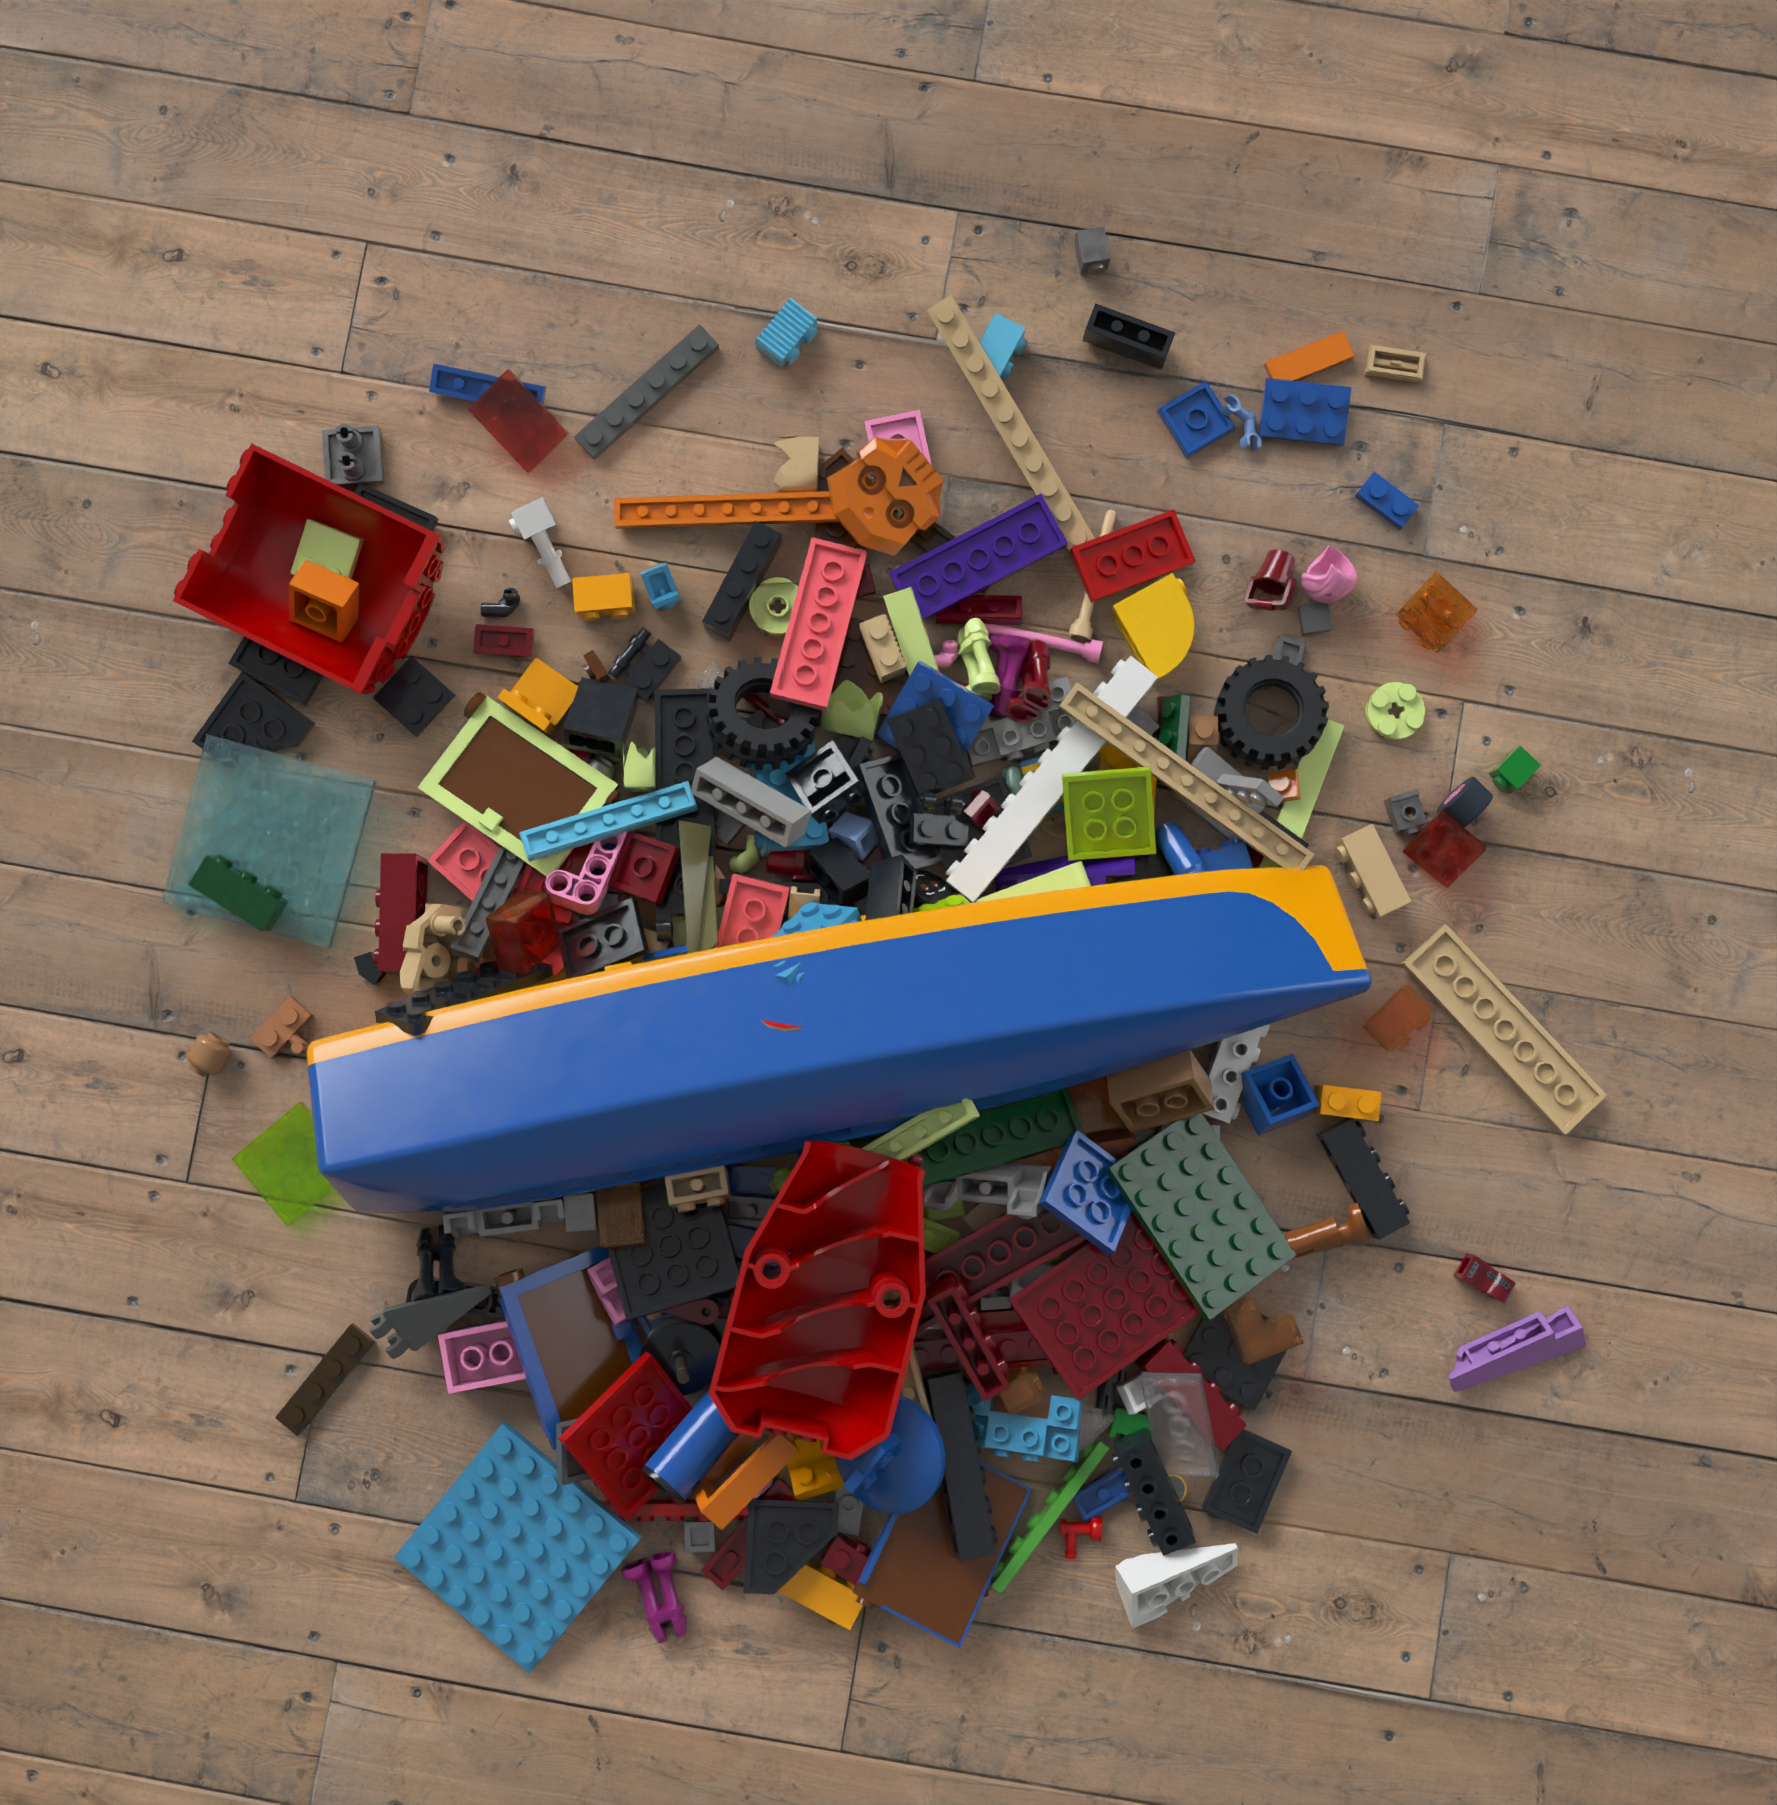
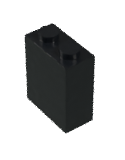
(600, 717)

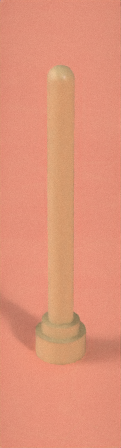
(1081, 629)

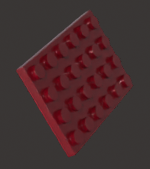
(1103, 1309)

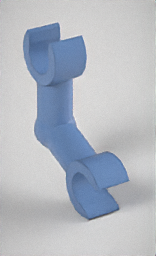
(1247, 417)

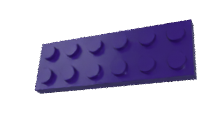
(981, 557)

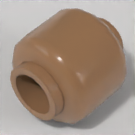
(208, 1054)

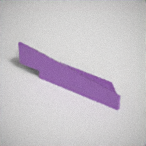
(1517, 1347)

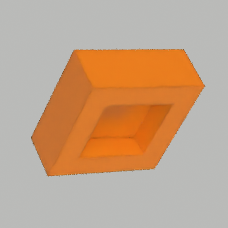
(1286, 783)

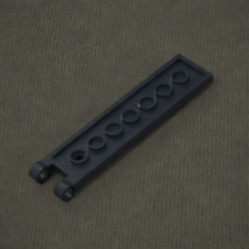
(680, 749)

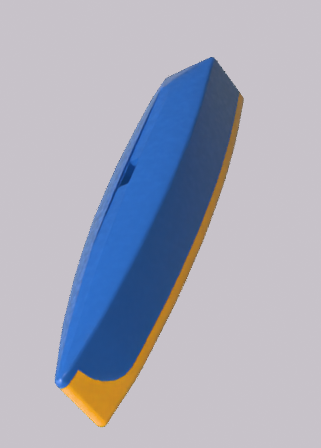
(898, 1013)

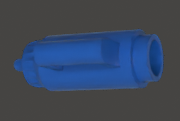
(1178, 849)

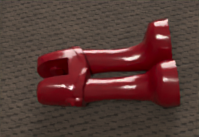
(1035, 684)

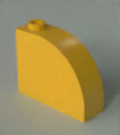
(1157, 625)

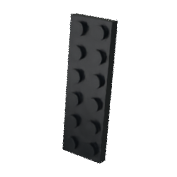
(471, 985)

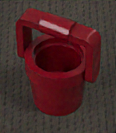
(1273, 579)
(788, 864)

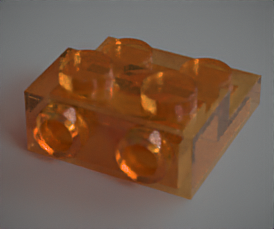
(1435, 613)

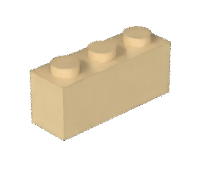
(1372, 872)

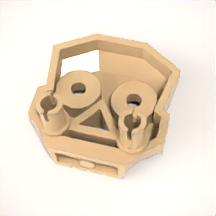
(432, 937)

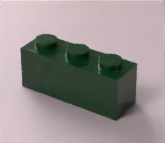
(239, 892)

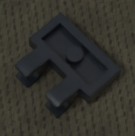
(939, 829)

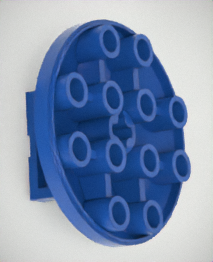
(903, 1468)

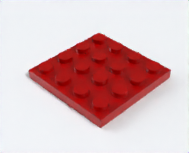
(625, 1431)

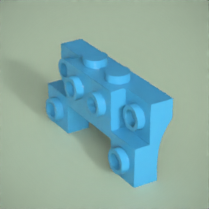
(1025, 1435)

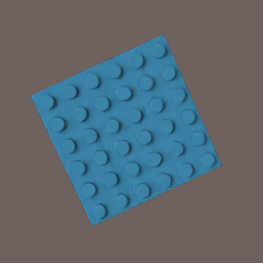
(517, 1547)

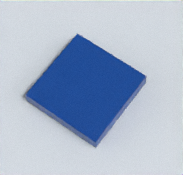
(1196, 419)

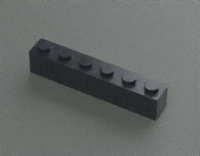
(963, 1477)

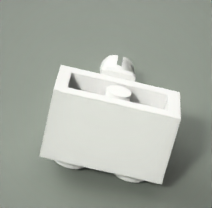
(531, 522)

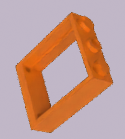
(747, 1481)

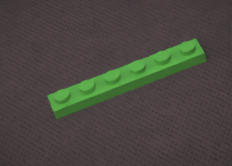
(1040, 1523)

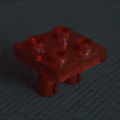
(1444, 849)

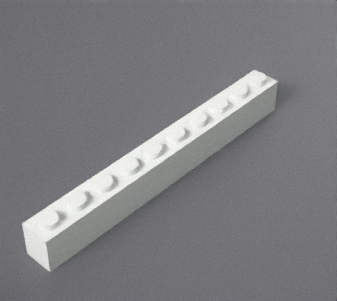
(1044, 787)

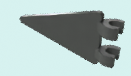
(424, 1319)

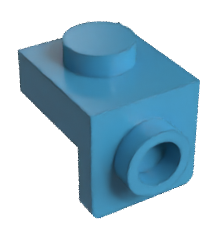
(660, 586)

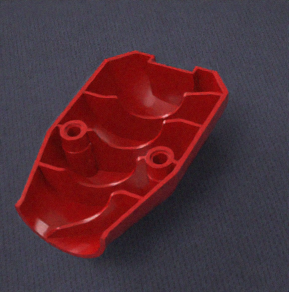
(814, 1338)

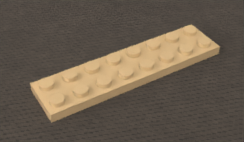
(1504, 1029)

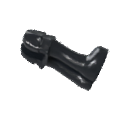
(427, 1255)

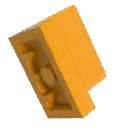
(540, 696)
(813, 1471)

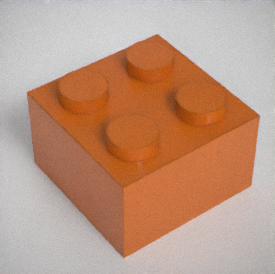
(323, 601)

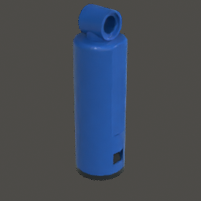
(690, 1451)

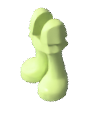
(973, 647)

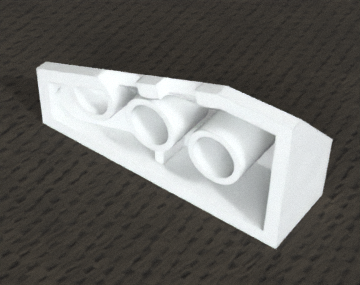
(1157, 1580)

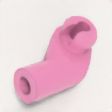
(947, 655)

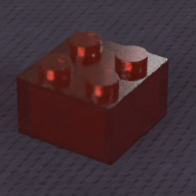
(523, 931)

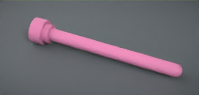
(1089, 650)

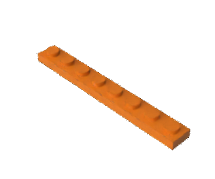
(723, 510)

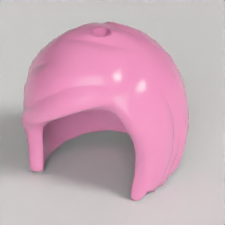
(1329, 577)

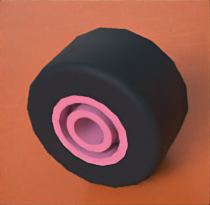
(1466, 801)

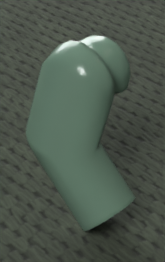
(1012, 776)

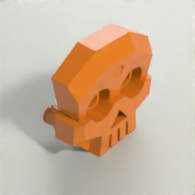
(869, 510)

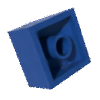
(1277, 1094)

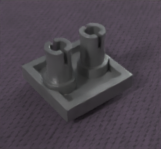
(353, 455)

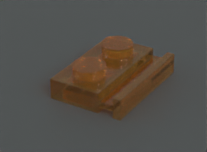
(620, 1216)

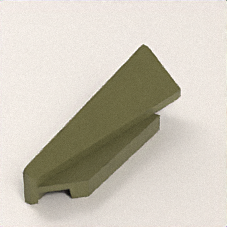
(698, 887)

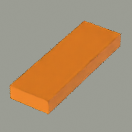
(1311, 359)

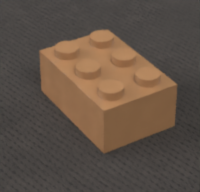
(1160, 1091)

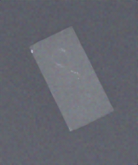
(1180, 1423)

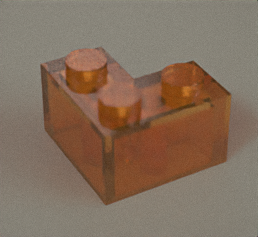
(1259, 1337)

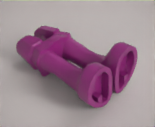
(1011, 655)
(672, 1610)

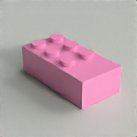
(479, 1356)

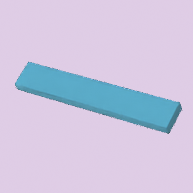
(608, 821)

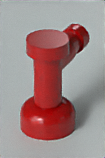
(1072, 1529)

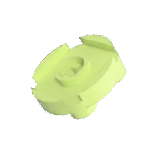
(764, 597)
(1387, 725)

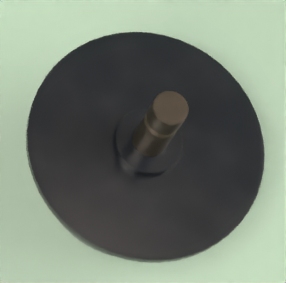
(684, 1352)

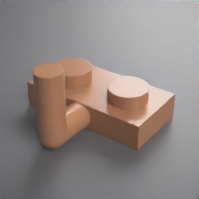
(283, 1028)

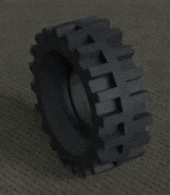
(749, 742)
(1265, 749)

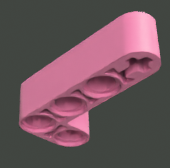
(586, 882)

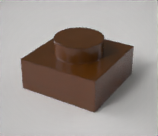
(595, 668)

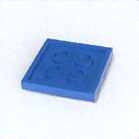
(964, 707)
(1085, 1195)

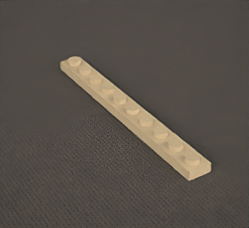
(1008, 420)
(1185, 779)

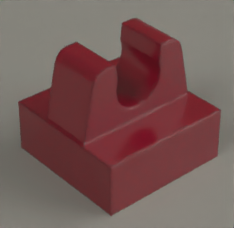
(981, 808)

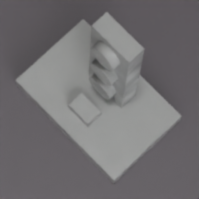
(1251, 791)

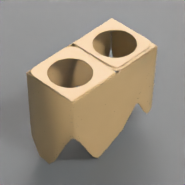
(801, 470)

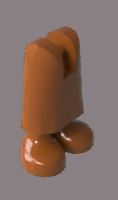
(1328, 1234)

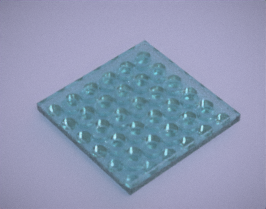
(282, 822)

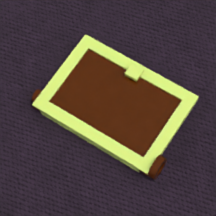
(513, 779)

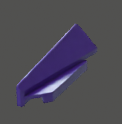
(1096, 870)

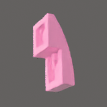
(607, 1290)

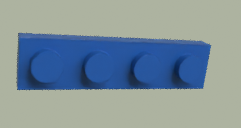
(469, 384)

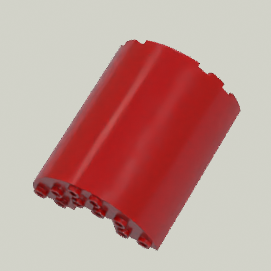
(251, 559)

